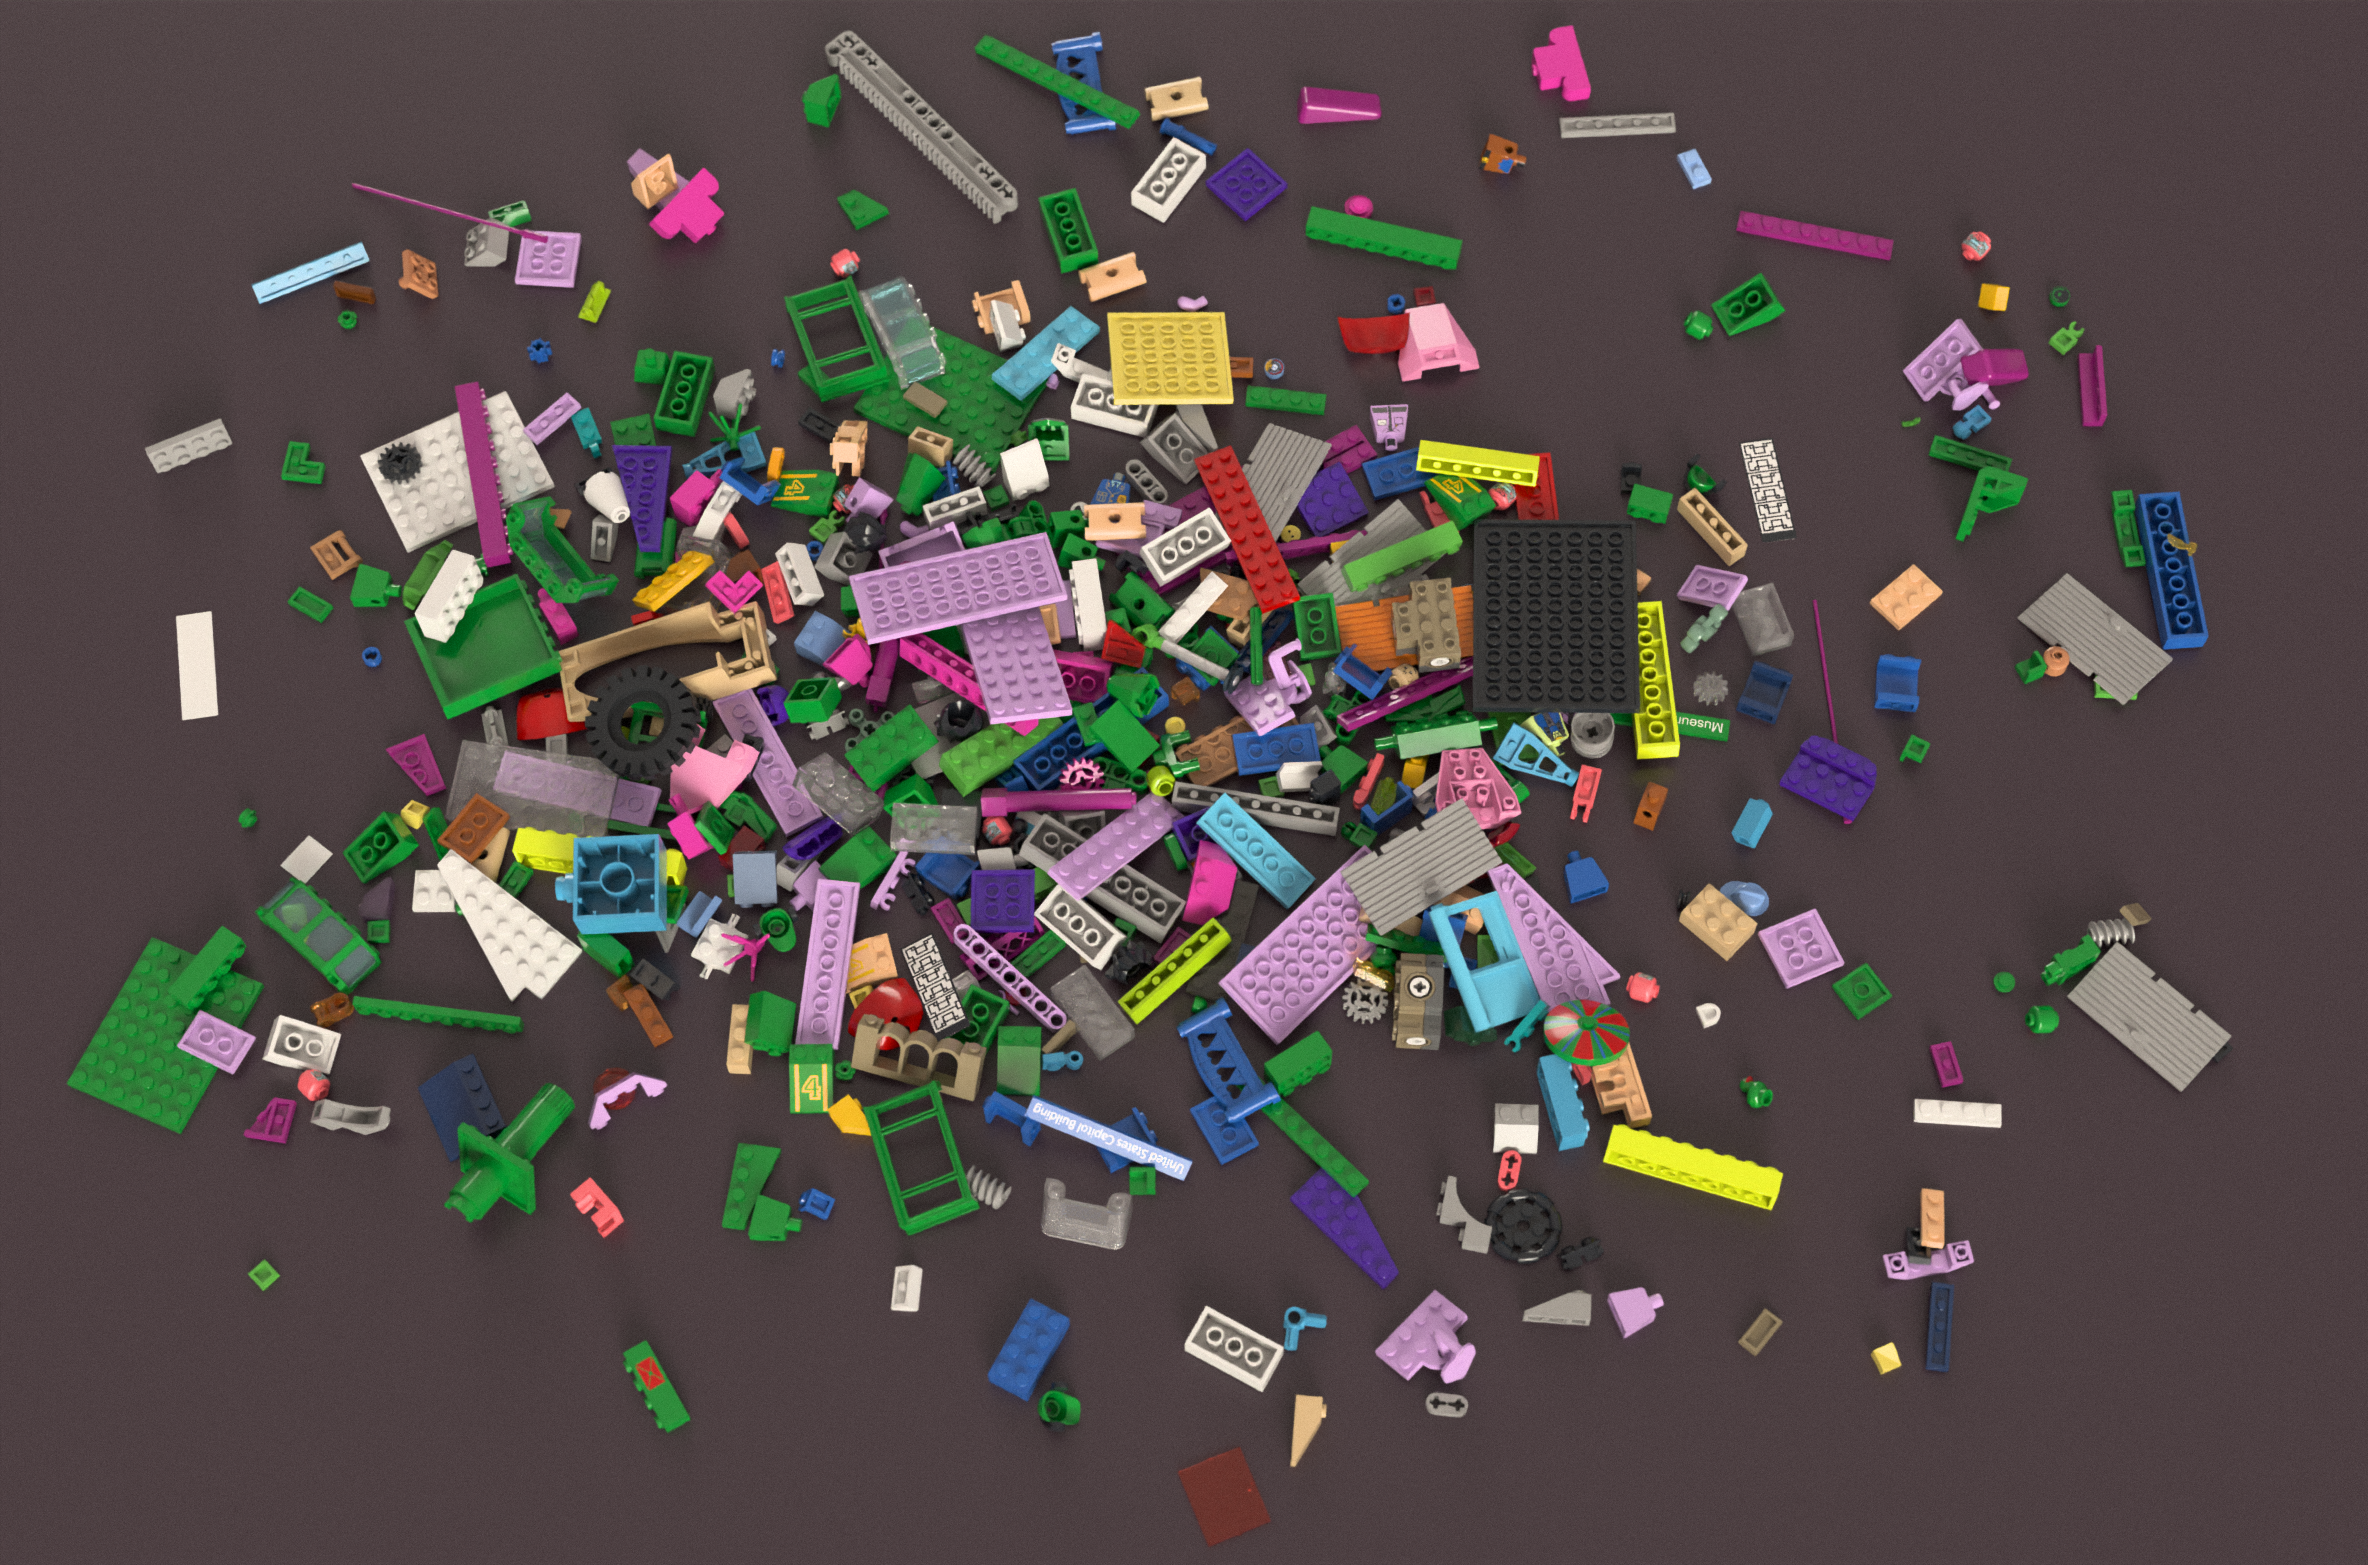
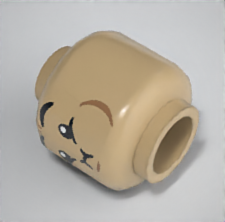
(1403, 676)

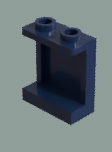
(1764, 692)

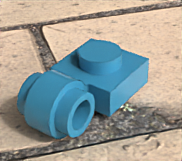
(1974, 420)
(1057, 1060)

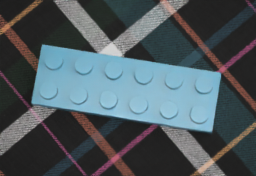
(1033, 362)
(1255, 850)

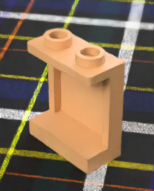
(1011, 296)

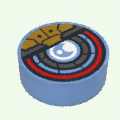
(1274, 368)

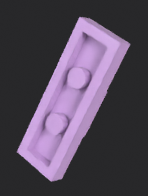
(552, 418)
(891, 881)

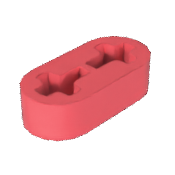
(735, 531)
(1504, 1170)

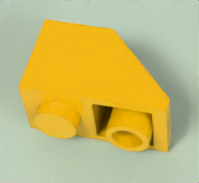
(1415, 771)
(849, 1117)

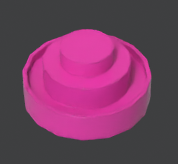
(1359, 206)

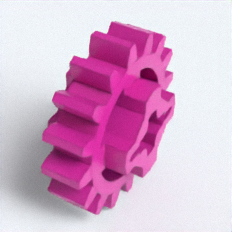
(1089, 776)

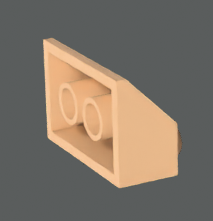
(1465, 893)

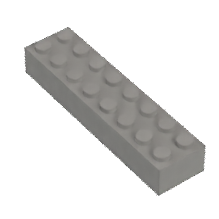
(1124, 893)

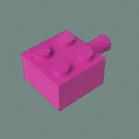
(694, 496)
(685, 832)

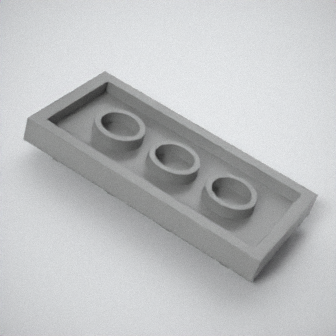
(188, 446)

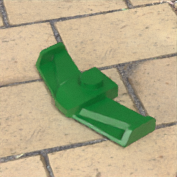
(1429, 707)
(742, 809)

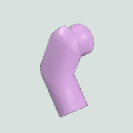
(1191, 305)
(912, 531)

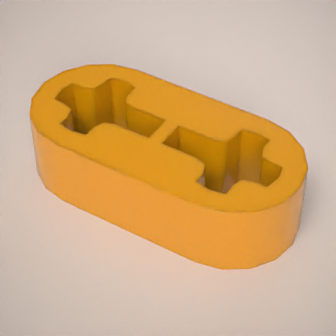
(775, 464)

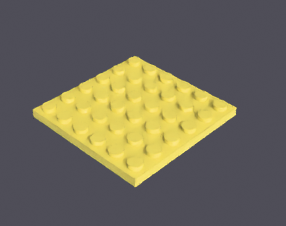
(1169, 358)

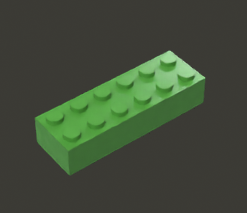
(990, 753)

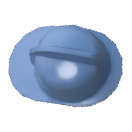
(1746, 896)

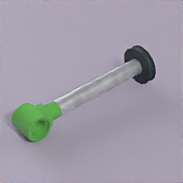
(1231, 678)

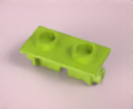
(595, 302)

